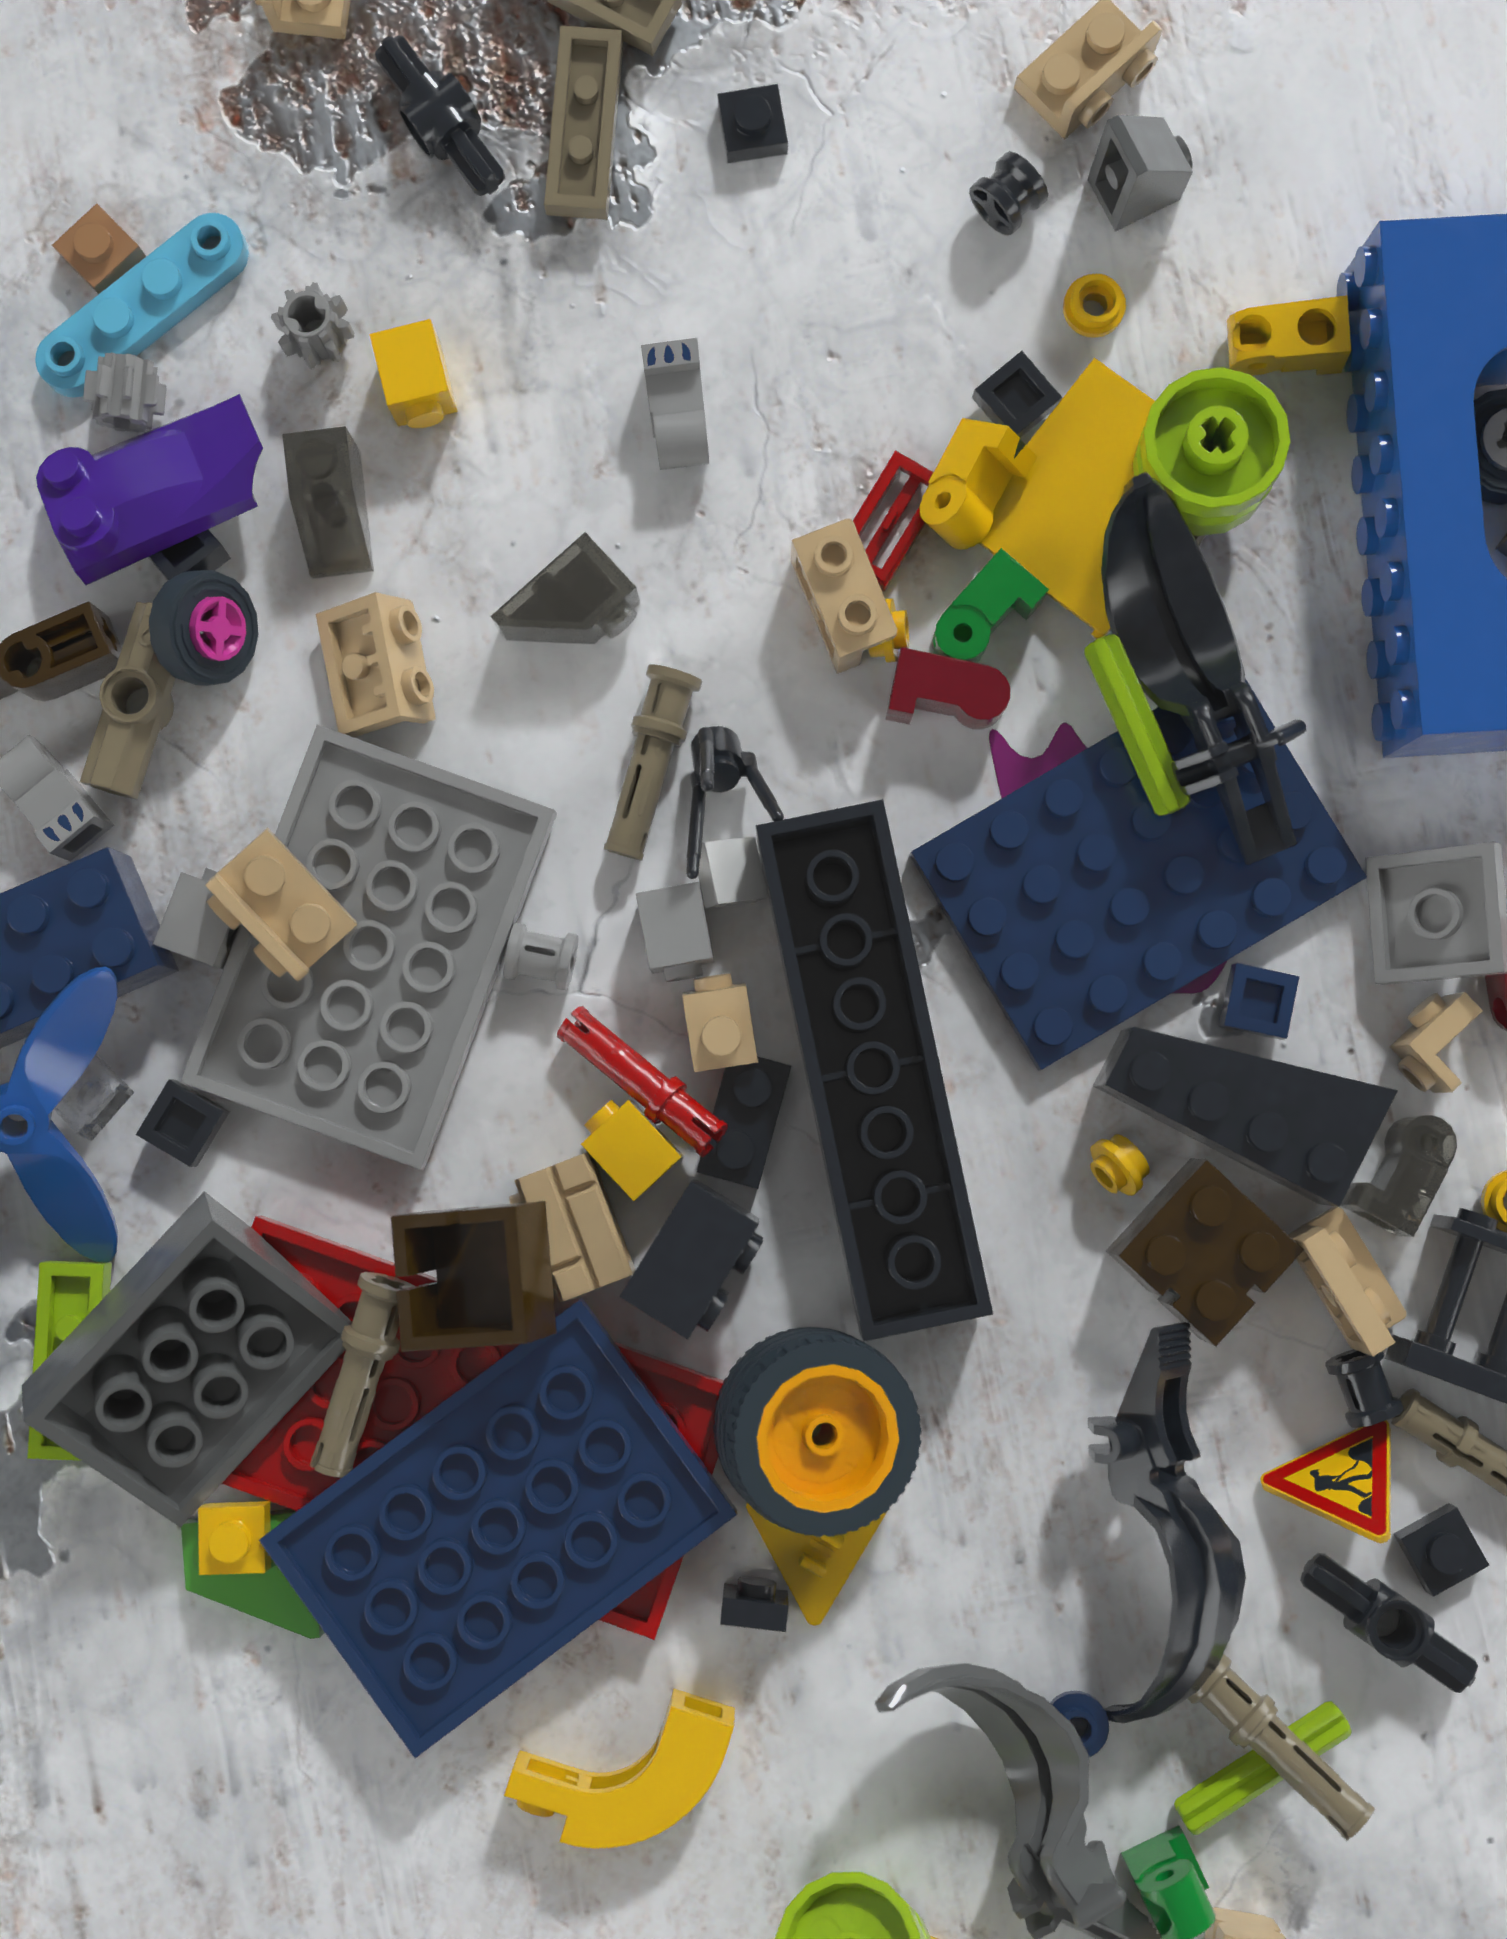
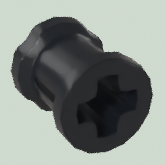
(1364, 1388)

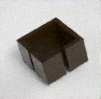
(1206, 1247)
(489, 1275)

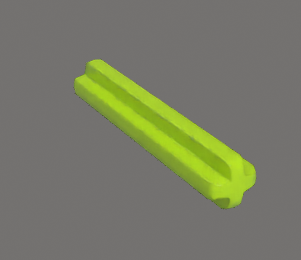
(1135, 723)
(1253, 1775)

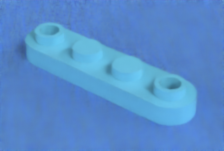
(144, 301)

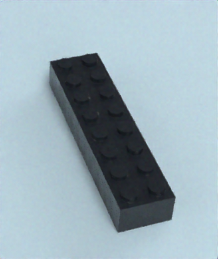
(873, 1071)

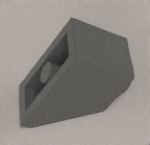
(1138, 168)

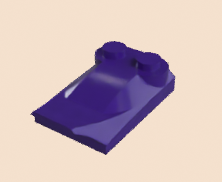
(150, 488)

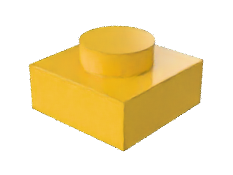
(231, 1537)

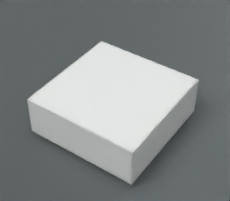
(731, 873)

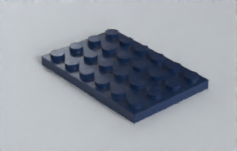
(1101, 907)
(498, 1528)

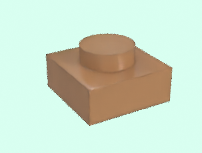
(98, 249)

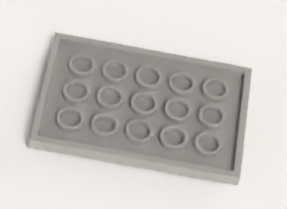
(391, 1010)

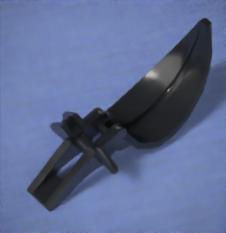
(1190, 661)
(1203, 1555)

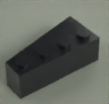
(1264, 1113)

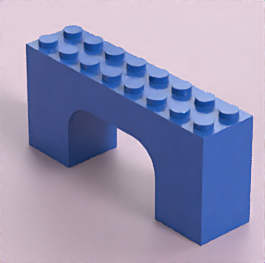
(1422, 338)

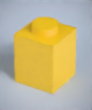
(414, 374)
(629, 1147)

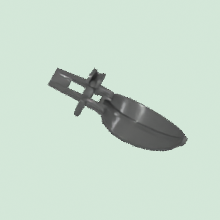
(1049, 1778)

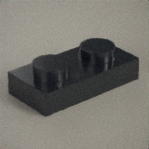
(750, 1106)

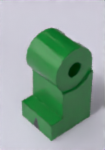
(983, 605)
(1171, 1885)

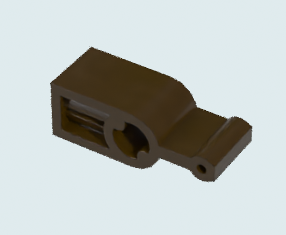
(74, 652)

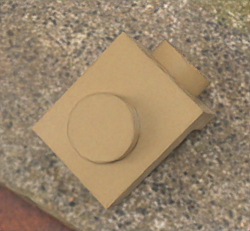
(719, 1023)
(1433, 1027)

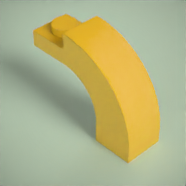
(638, 1799)

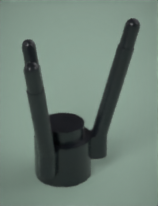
(718, 768)

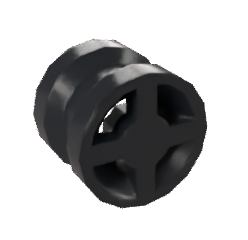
(1008, 193)

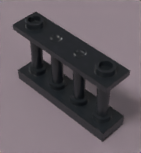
(1432, 1348)

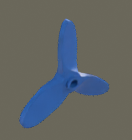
(44, 1072)

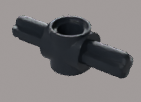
(440, 115)
(1413, 1639)

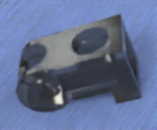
(1408, 1176)

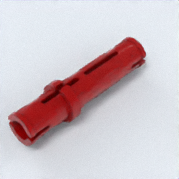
(662, 1097)

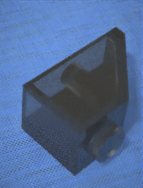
(329, 501)
(571, 600)

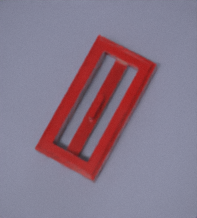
(918, 475)

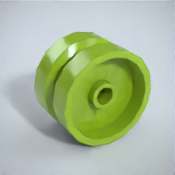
(1215, 447)
(850, 1908)

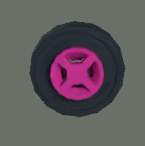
(207, 604)

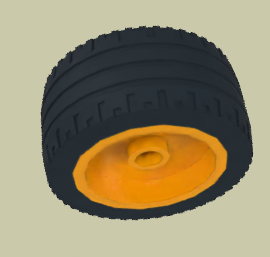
(854, 1461)

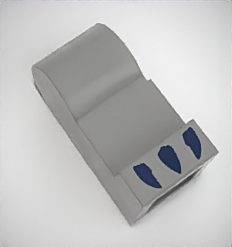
(676, 402)
(51, 799)

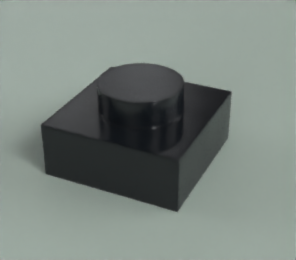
(752, 123)
(1017, 395)
(192, 554)
(182, 1123)
(1441, 1549)
(755, 1604)

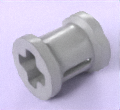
(540, 956)

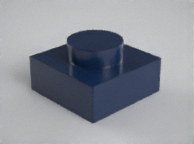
(1259, 1001)

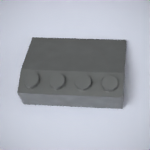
(186, 1362)

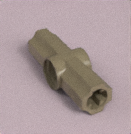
(124, 740)

